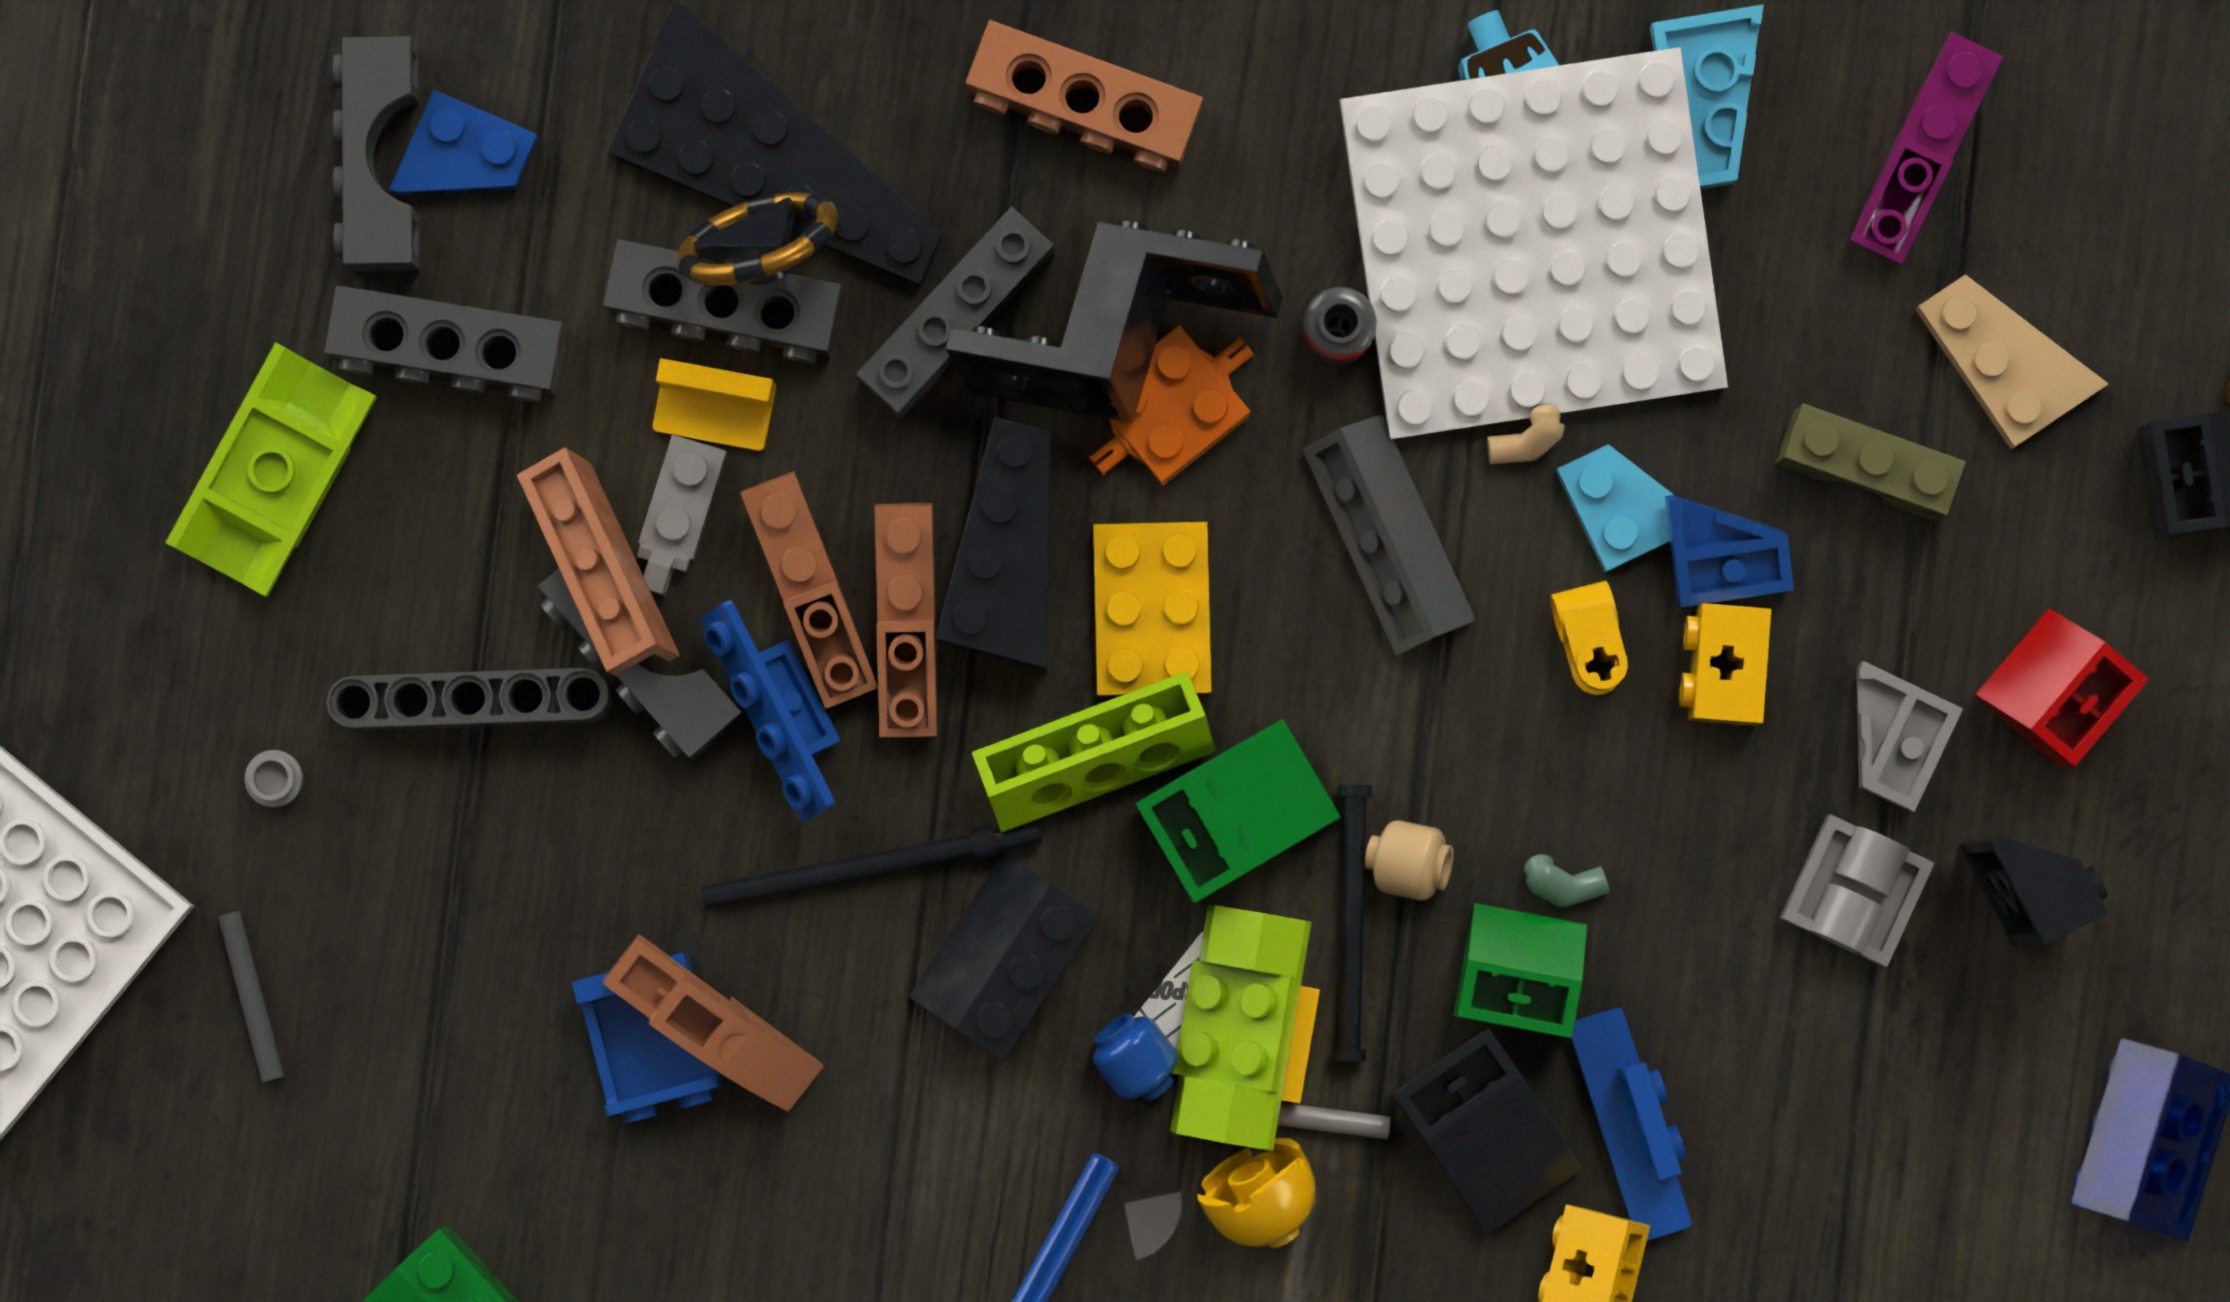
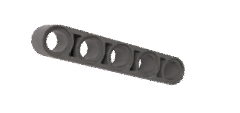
(443, 693)

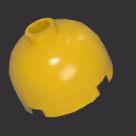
(1261, 1196)

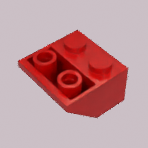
(2061, 688)

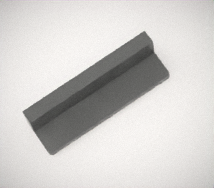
(1388, 534)

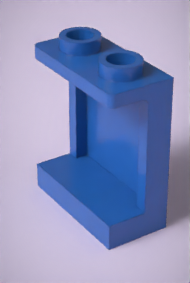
(635, 1059)

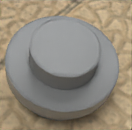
(273, 778)

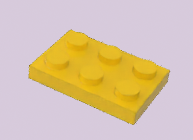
(1151, 605)

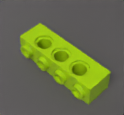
(1094, 751)

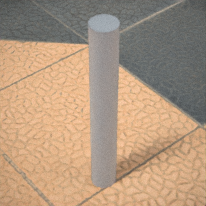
(1334, 1120)

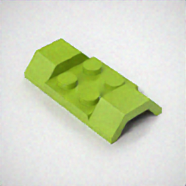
(271, 470)
(1239, 1027)

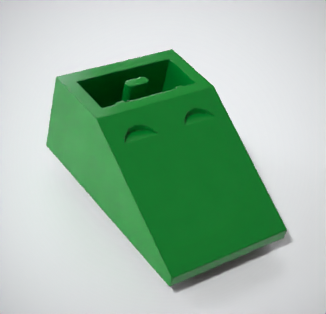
(1237, 811)

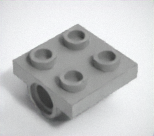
(1857, 890)

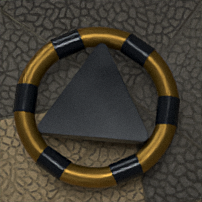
(758, 236)

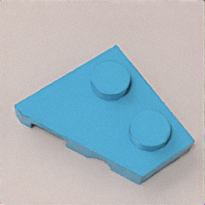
(1616, 506)

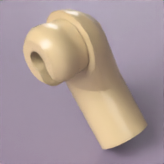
(1532, 443)

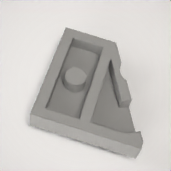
(1899, 735)

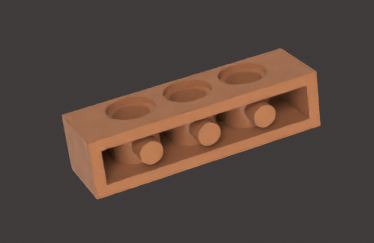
(1010, 51)

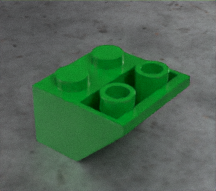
(1521, 970)

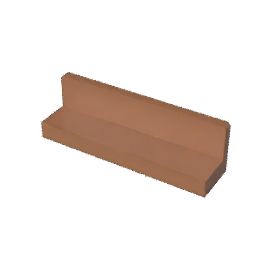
(596, 561)

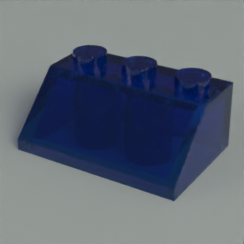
(2154, 1139)

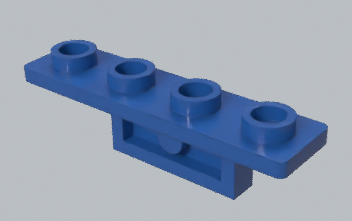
(779, 704)
(1632, 1122)

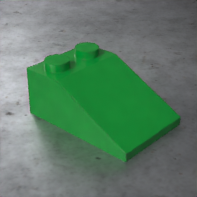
(442, 1272)

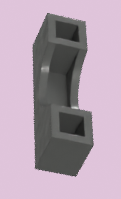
(377, 83)
(688, 707)

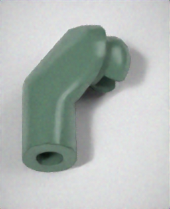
(1560, 887)

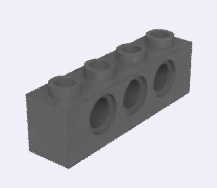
(642, 267)
(965, 299)
(361, 314)

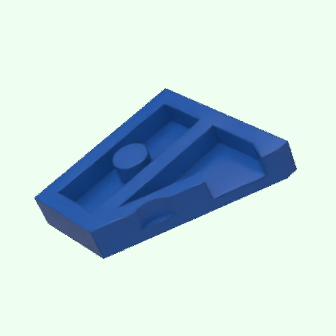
(463, 151)
(1724, 554)

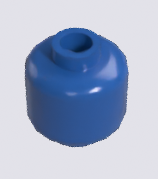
(1135, 1057)

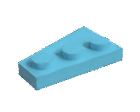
(1718, 73)

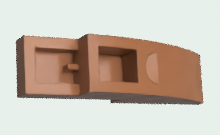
(809, 589)
(906, 620)
(711, 1026)

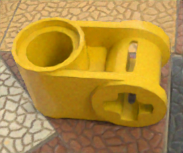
(1586, 627)

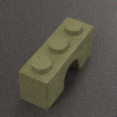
(1870, 459)

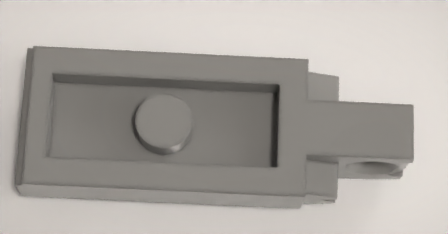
(679, 510)

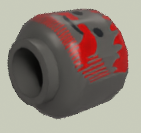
(1347, 307)

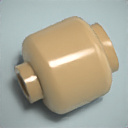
(1410, 860)

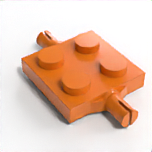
(1181, 410)

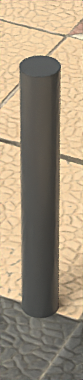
(251, 996)

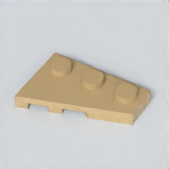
(2006, 361)

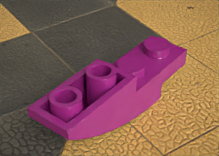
(1925, 147)

